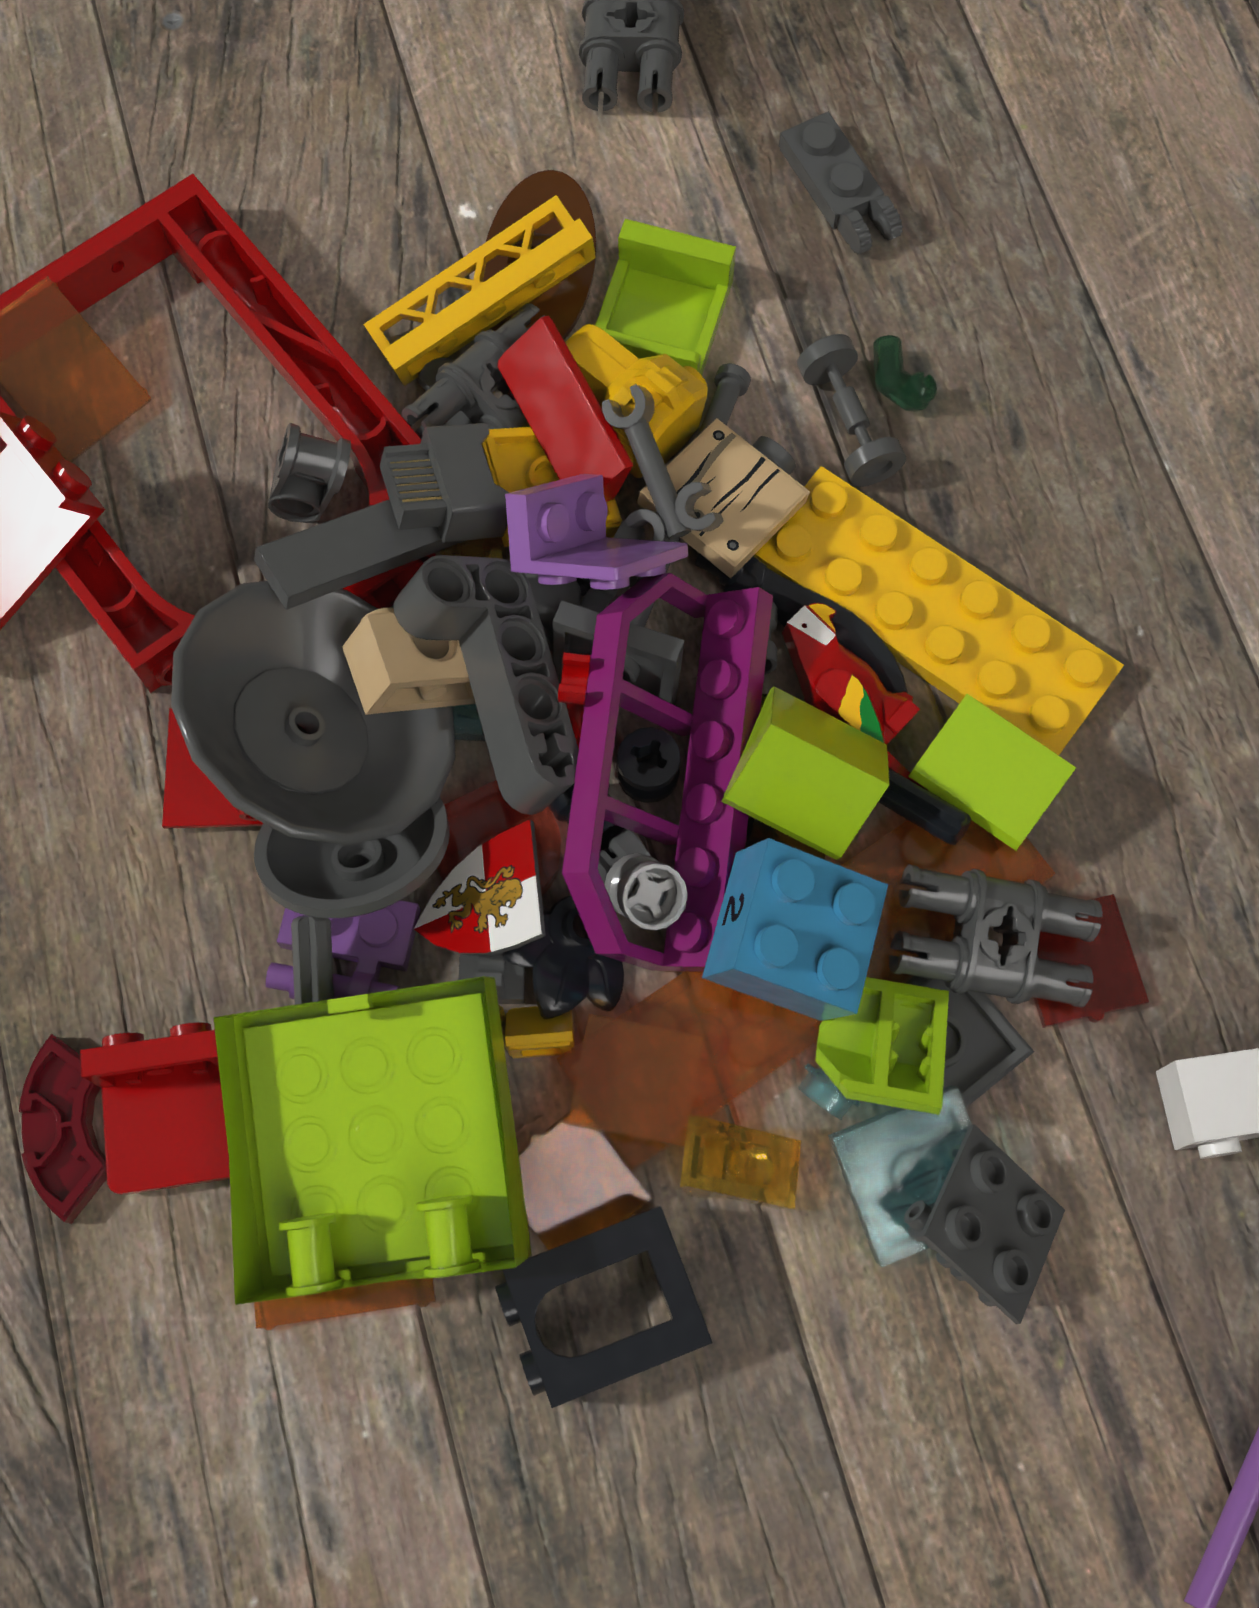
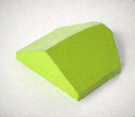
(889, 1048)

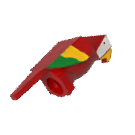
(843, 682)

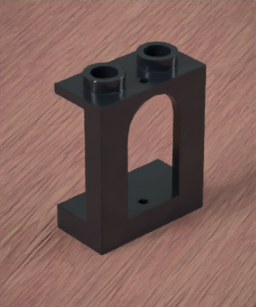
(579, 1375)

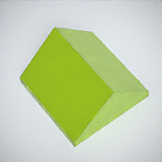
(992, 771)
(808, 774)

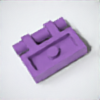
(369, 939)

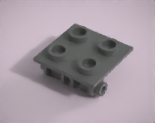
(989, 1225)

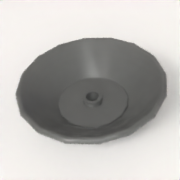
(259, 671)

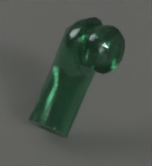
(897, 384)

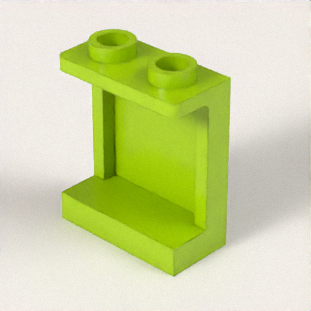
(667, 293)

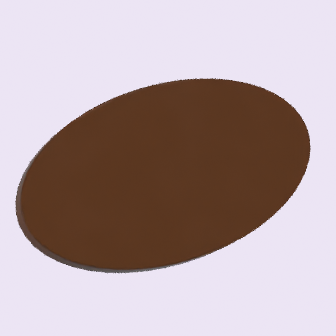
(567, 298)

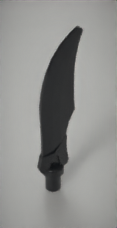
(791, 597)

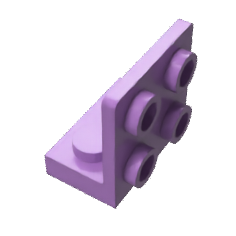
(562, 537)

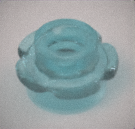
(824, 1092)

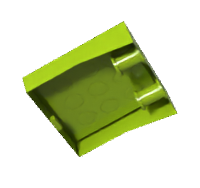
(370, 1141)

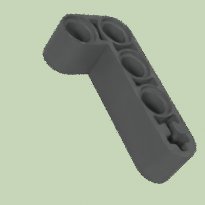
(506, 666)

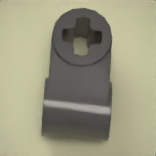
(307, 475)

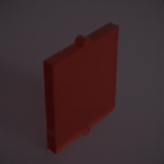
(1113, 964)

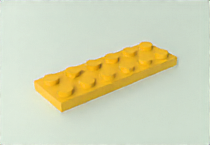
(941, 612)

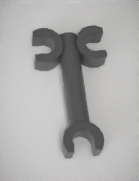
(674, 512)

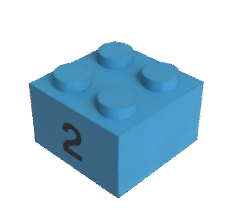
(796, 931)

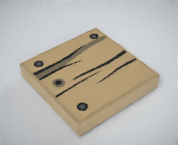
(745, 489)

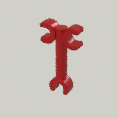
(574, 688)

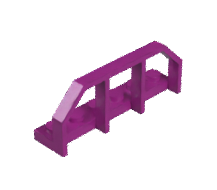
(721, 722)

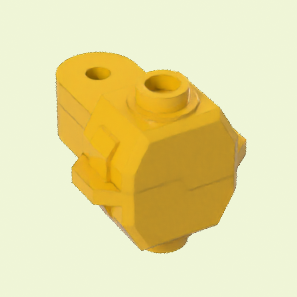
(613, 369)

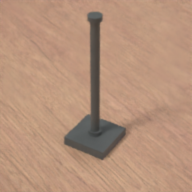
(651, 656)

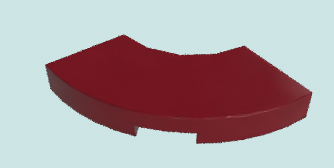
(59, 1131)

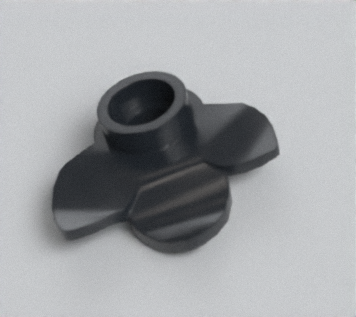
(567, 966)

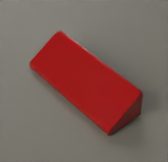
(563, 408)

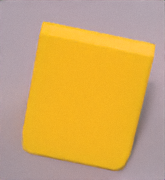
(533, 1036)

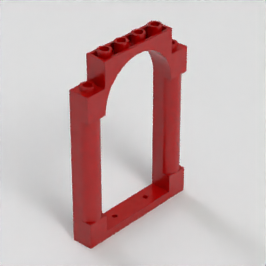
(292, 338)

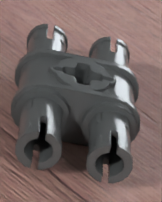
(630, 39)
(471, 379)
(979, 963)

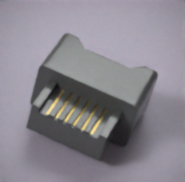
(445, 484)

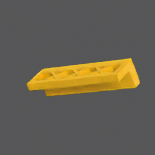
(487, 301)

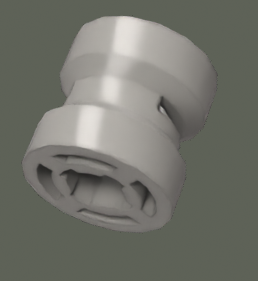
(657, 897)

